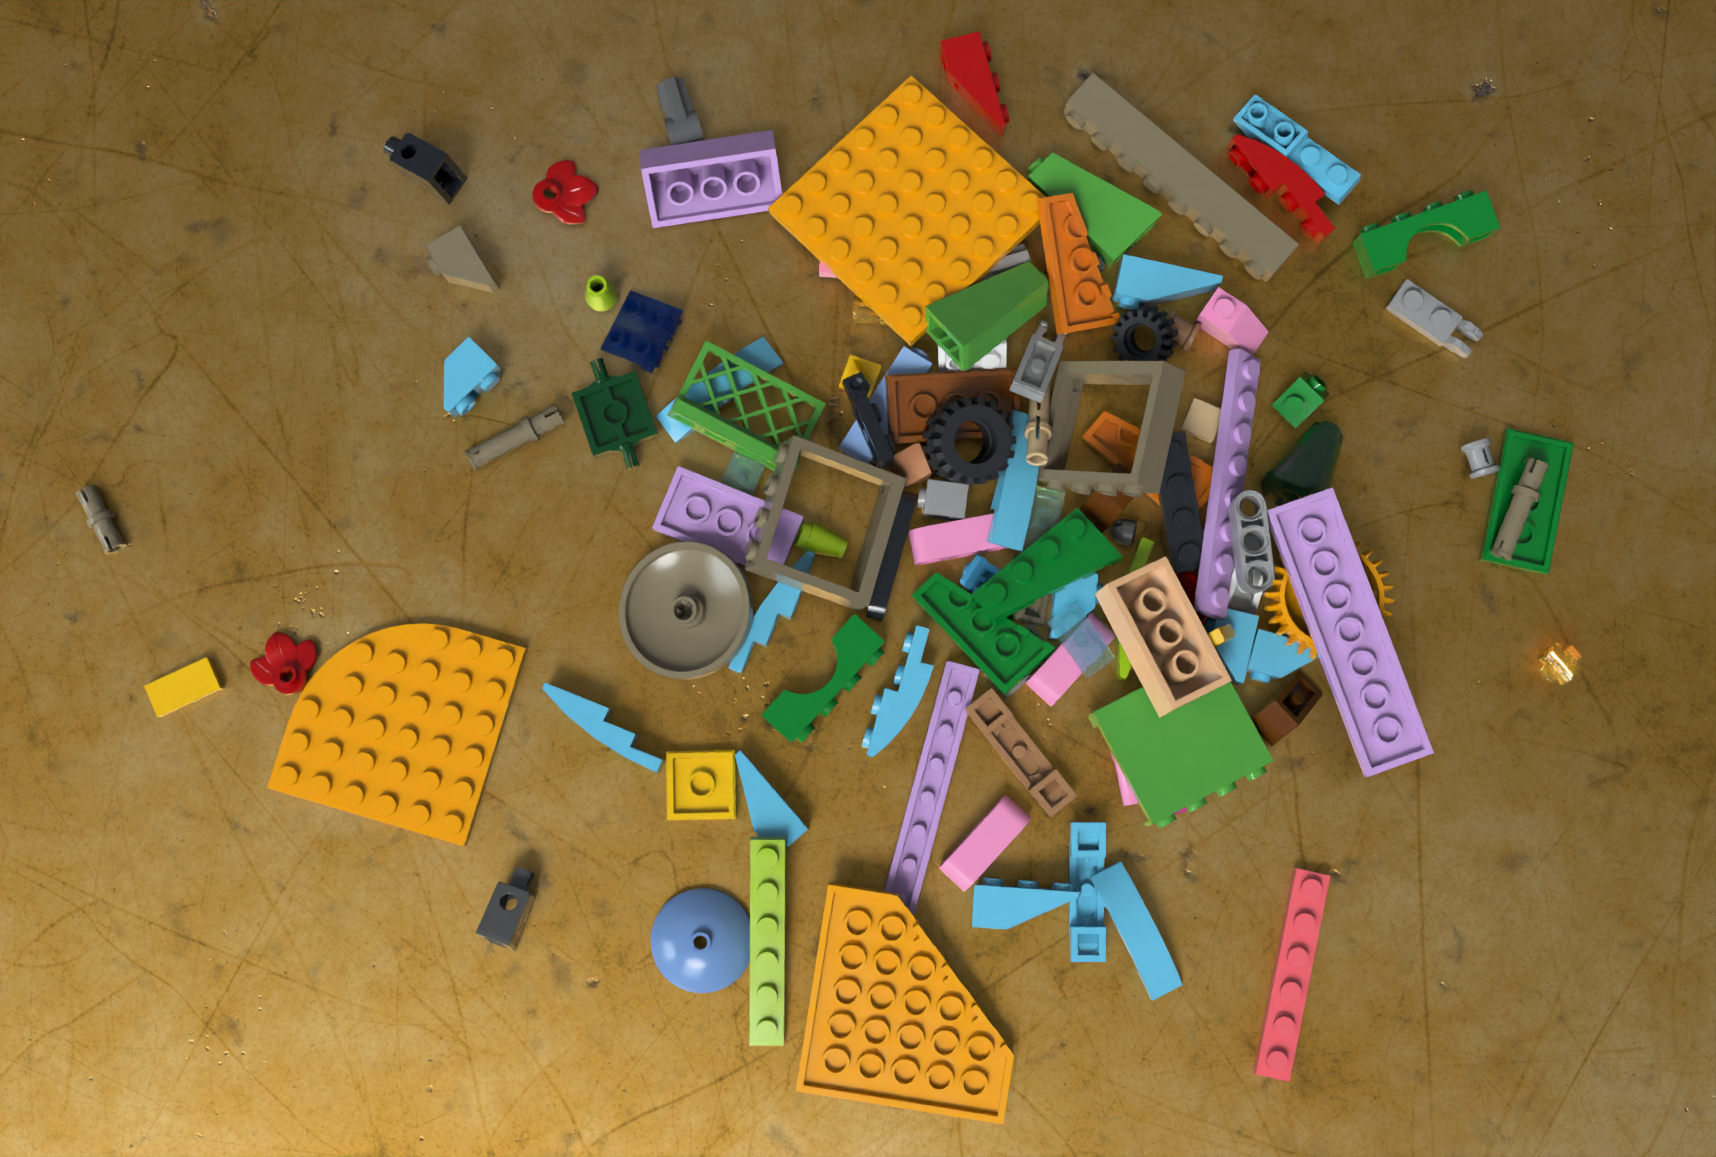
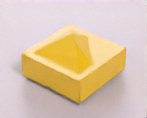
(869, 369)

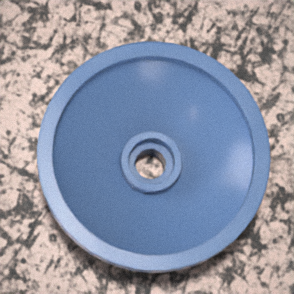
(704, 914)

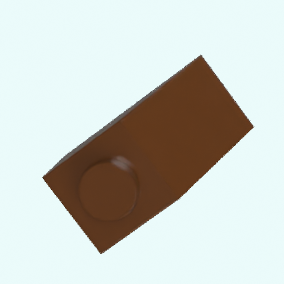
(1104, 509)
(1286, 708)

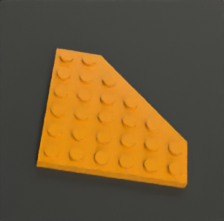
(895, 1017)

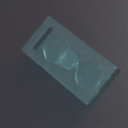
(1080, 639)

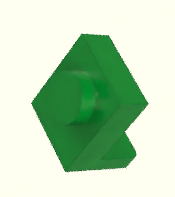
(1301, 398)

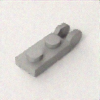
(1432, 318)
(1037, 364)

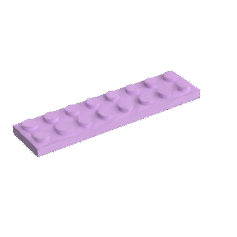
(1349, 632)

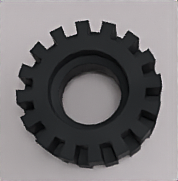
(1157, 323)

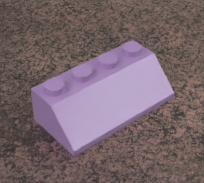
(711, 178)

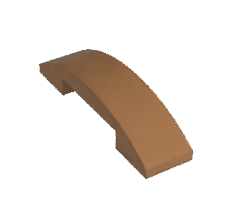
(1020, 752)

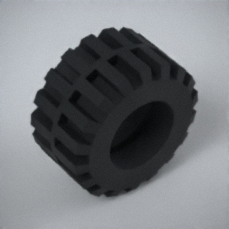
(995, 441)

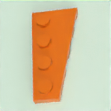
(1075, 282)
(1118, 443)

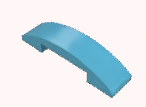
(757, 353)
(1086, 913)
(1137, 930)

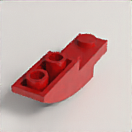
(1275, 173)

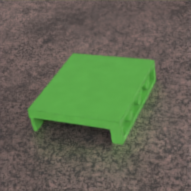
(1184, 753)

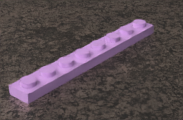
(1227, 483)
(931, 782)

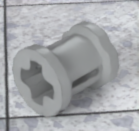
(1480, 458)

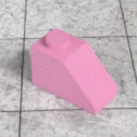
(1231, 322)

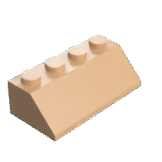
(1162, 636)

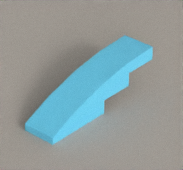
(1014, 491)
(780, 602)
(594, 720)

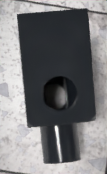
(425, 166)

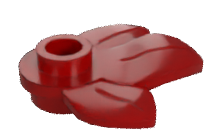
(570, 192)
(281, 659)

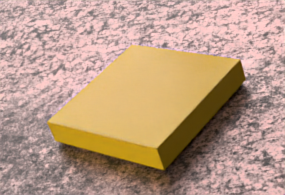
(701, 785)

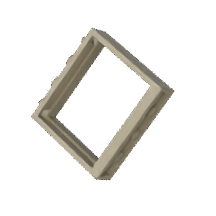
(1155, 431)
(876, 537)

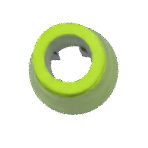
(603, 299)
(820, 540)

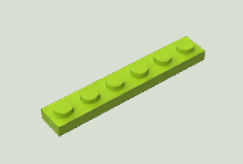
(767, 941)

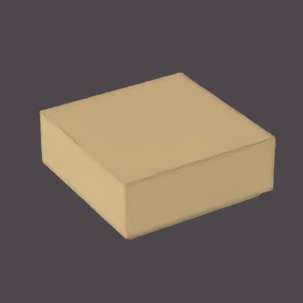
(1202, 420)

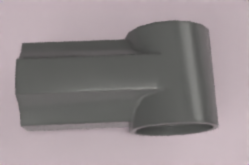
(680, 120)

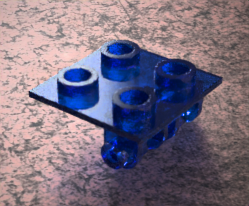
(642, 331)

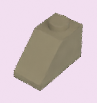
(459, 261)

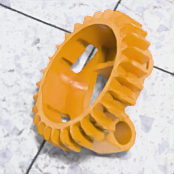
(1289, 612)

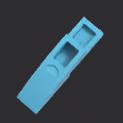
(1276, 130)
(895, 707)

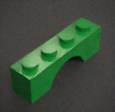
(1463, 221)
(855, 647)

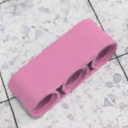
(951, 540)
(1060, 670)
(985, 843)

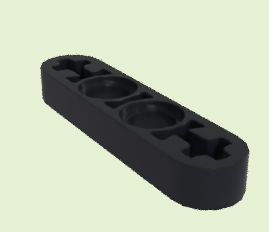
(892, 556)

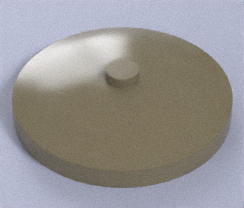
(686, 610)

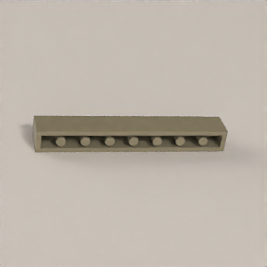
(1179, 178)

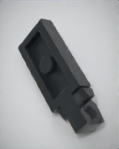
(868, 420)

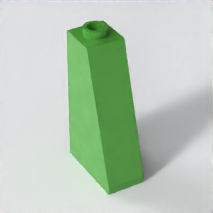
(1110, 215)
(987, 313)

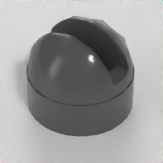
(1124, 531)

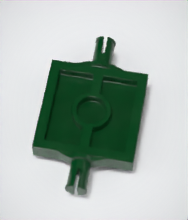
(614, 414)

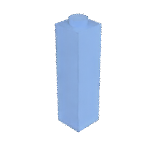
(906, 362)

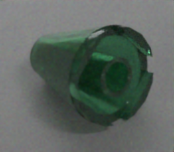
(1306, 465)

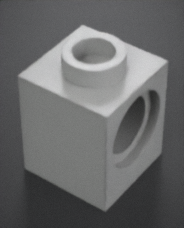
(943, 500)

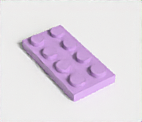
(720, 517)

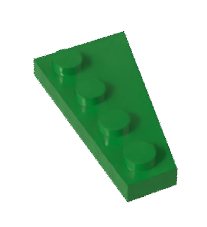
(1055, 560)
(998, 648)

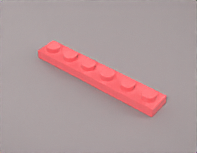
(1291, 974)

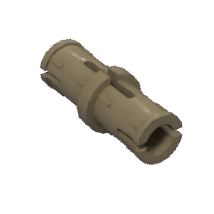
(100, 519)

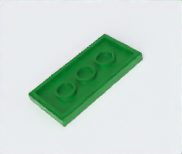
(1539, 533)

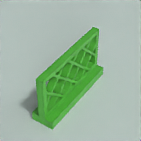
(726, 431)

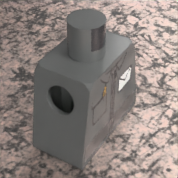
(506, 926)

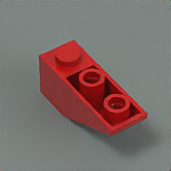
(969, 75)

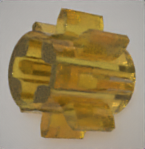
(1559, 663)

